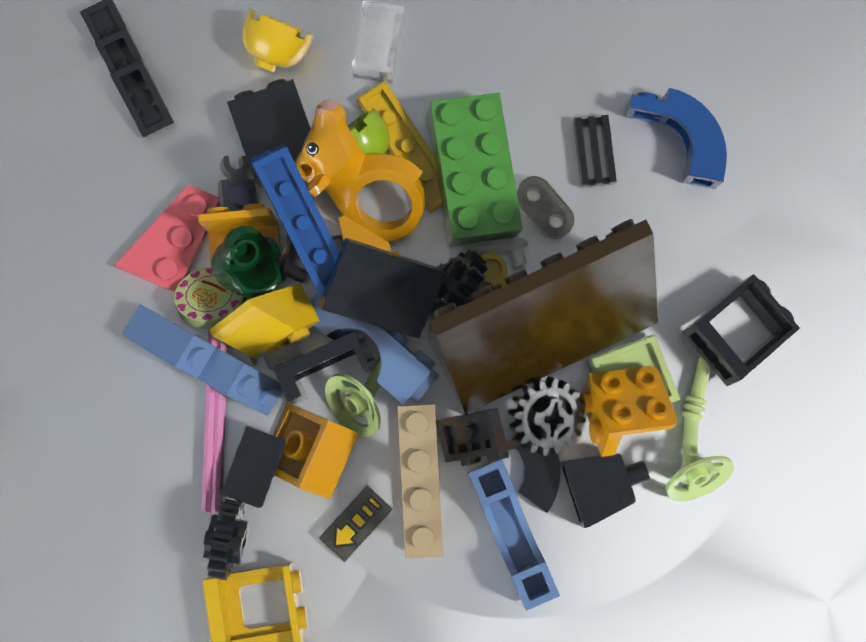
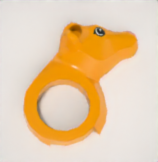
(337, 165)

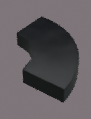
(540, 476)

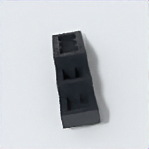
(127, 67)

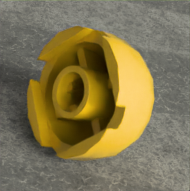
(274, 41)

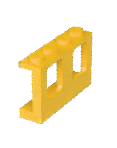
(226, 610)

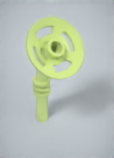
(358, 403)
(697, 470)

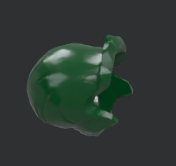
(247, 262)

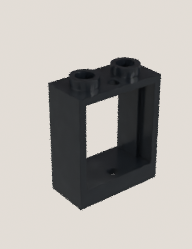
(717, 351)

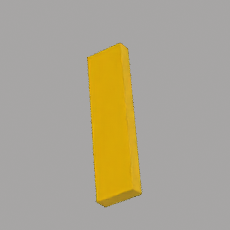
(404, 139)

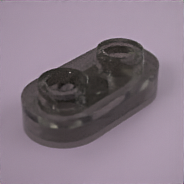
(547, 206)

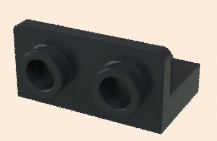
(474, 436)

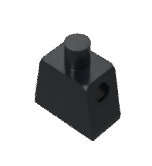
(601, 485)

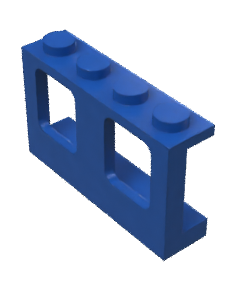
(297, 213)

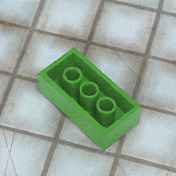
(474, 169)

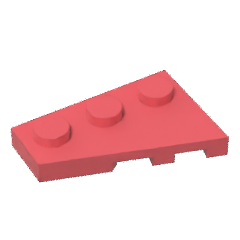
(172, 241)

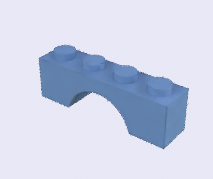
(401, 372)
(513, 534)

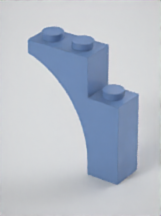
(203, 360)

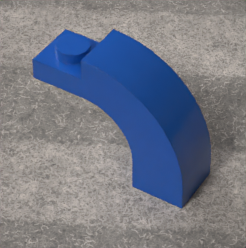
(694, 126)

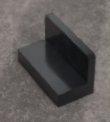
(253, 467)

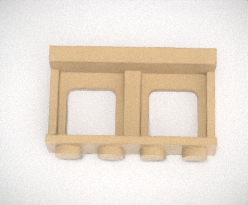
(420, 481)

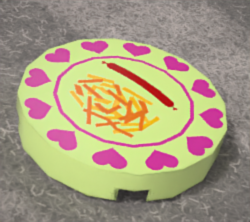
(203, 300)

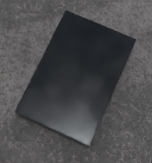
(382, 288)

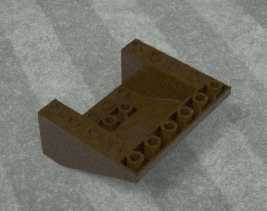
(548, 316)

